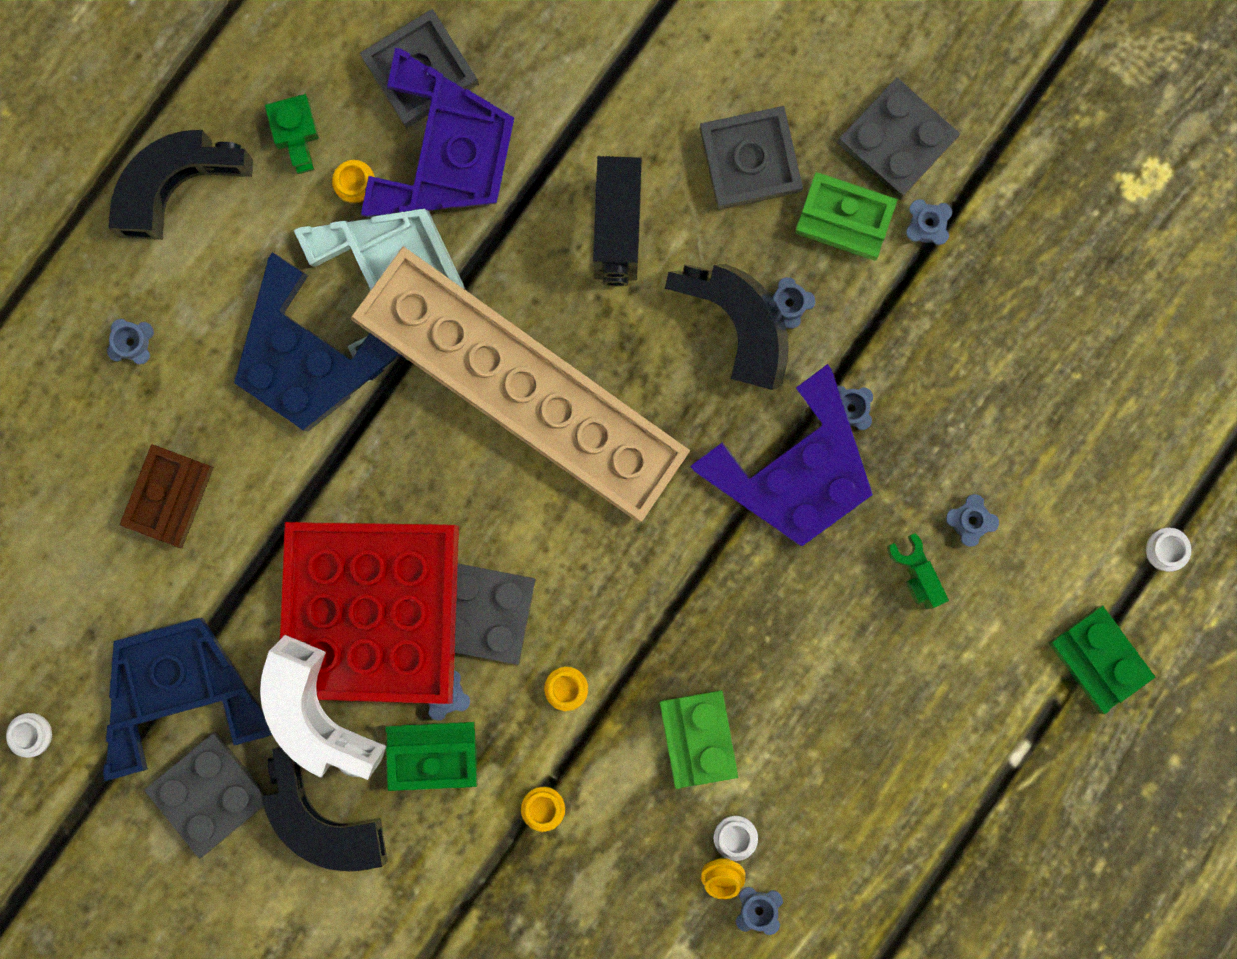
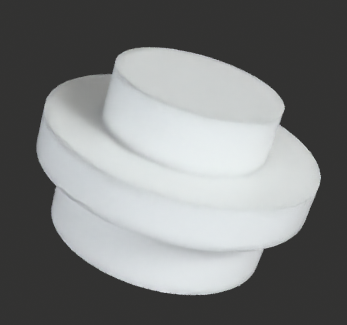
(1168, 549)
(29, 735)
(735, 838)

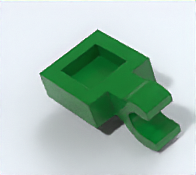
(293, 127)
(924, 582)

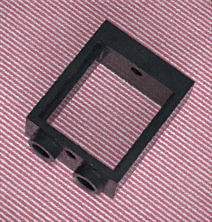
(617, 219)

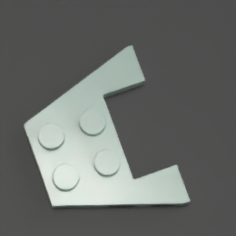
(377, 244)

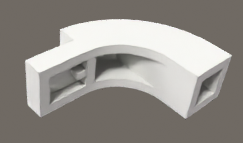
(299, 721)

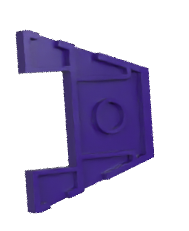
(460, 148)
(809, 482)

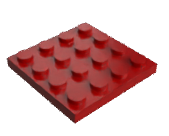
(376, 606)

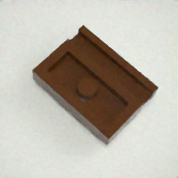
(166, 496)

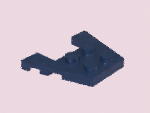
(294, 367)
(168, 675)

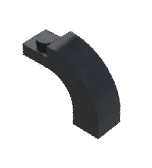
(159, 169)
(756, 316)
(309, 833)

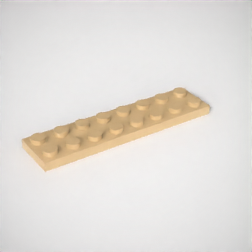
(520, 384)

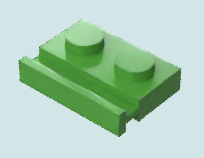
(846, 216)
(698, 739)

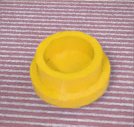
(351, 180)
(566, 688)
(543, 809)
(723, 878)

